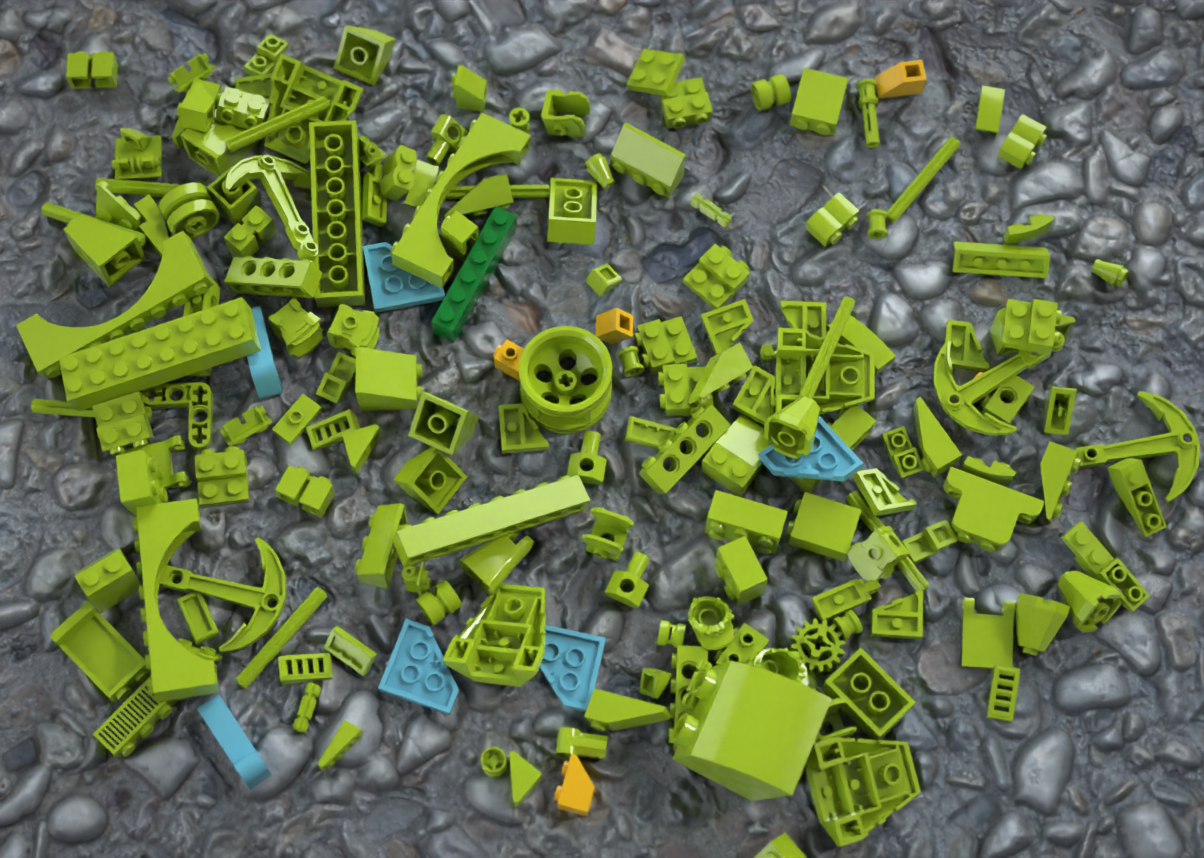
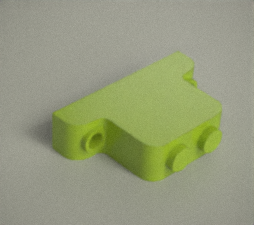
(987, 510)

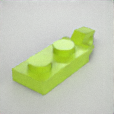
(374, 204)
(844, 598)

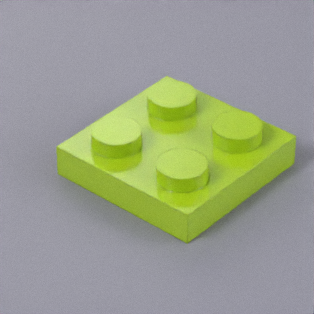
(656, 72)

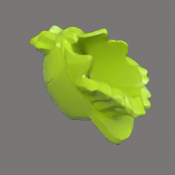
(711, 622)
(781, 662)

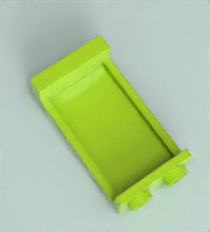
(101, 652)

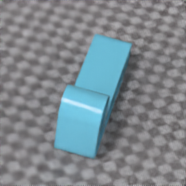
(262, 363)
(234, 742)

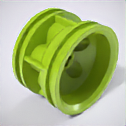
(545, 354)

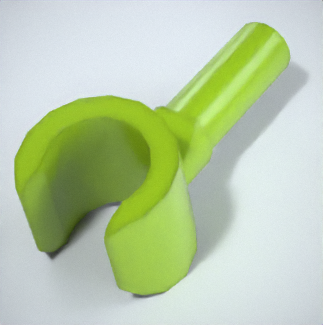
(767, 352)

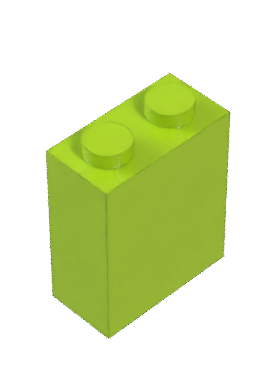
(818, 102)
(823, 526)

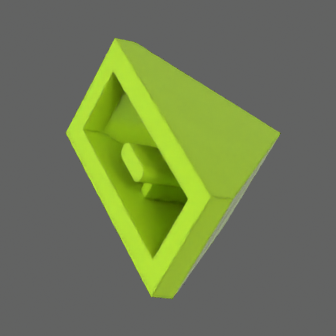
(1058, 410)
(360, 444)
(523, 777)

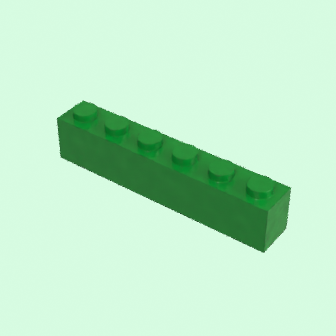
(474, 274)

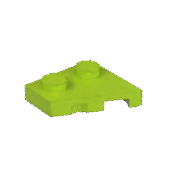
(116, 209)
(806, 315)
(726, 324)
(965, 348)
(756, 396)
(519, 431)
(881, 493)
(900, 618)

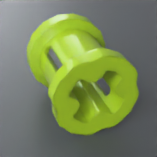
(517, 121)
(877, 224)
(630, 361)

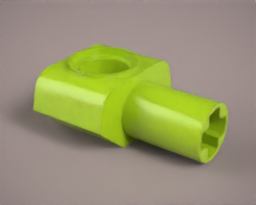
(442, 142)
(590, 457)
(632, 577)

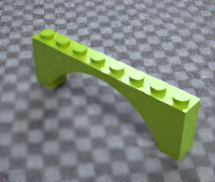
(486, 145)
(177, 280)
(173, 668)

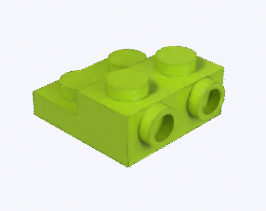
(686, 104)
(241, 108)
(717, 276)
(1031, 325)
(664, 344)
(678, 384)
(122, 423)
(222, 477)

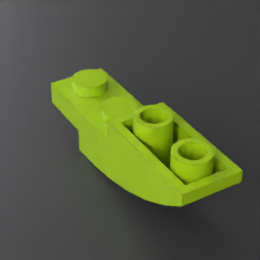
(1103, 567)

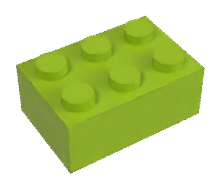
(736, 517)
(870, 695)

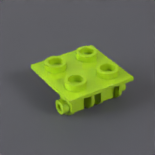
(138, 164)

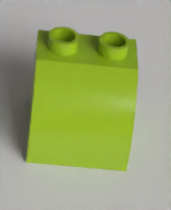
(749, 729)

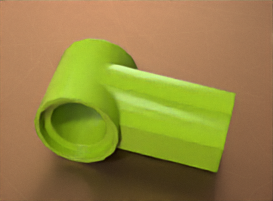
(580, 744)

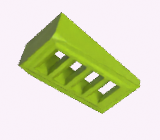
(331, 422)
(294, 660)
(1014, 674)
(343, 741)

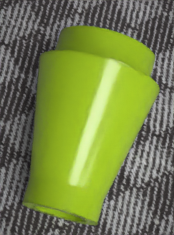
(599, 169)
(1110, 272)

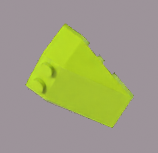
(297, 85)
(845, 382)
(503, 639)
(859, 784)

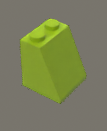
(210, 147)
(104, 247)
(387, 380)
(442, 424)
(108, 580)

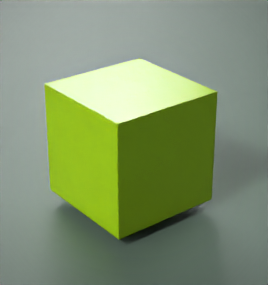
(237, 201)

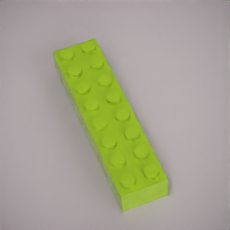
(337, 212)
(159, 354)

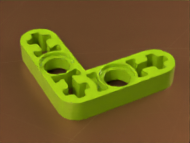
(190, 400)

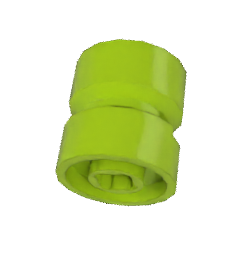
(770, 92)
(439, 602)

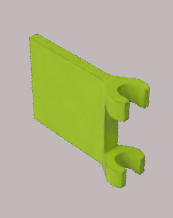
(162, 453)
(987, 638)

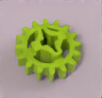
(826, 647)

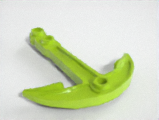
(271, 172)
(972, 391)
(1164, 444)
(248, 596)

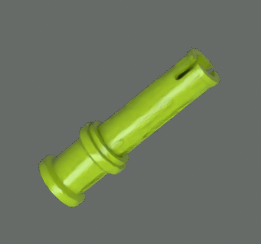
(868, 104)

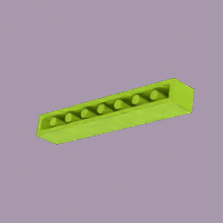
(490, 520)

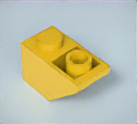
(901, 80)
(577, 788)

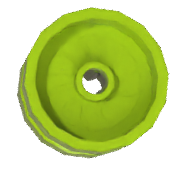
(189, 210)

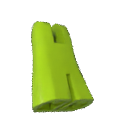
(495, 560)

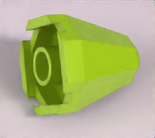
(793, 428)
(1088, 600)
(1037, 622)

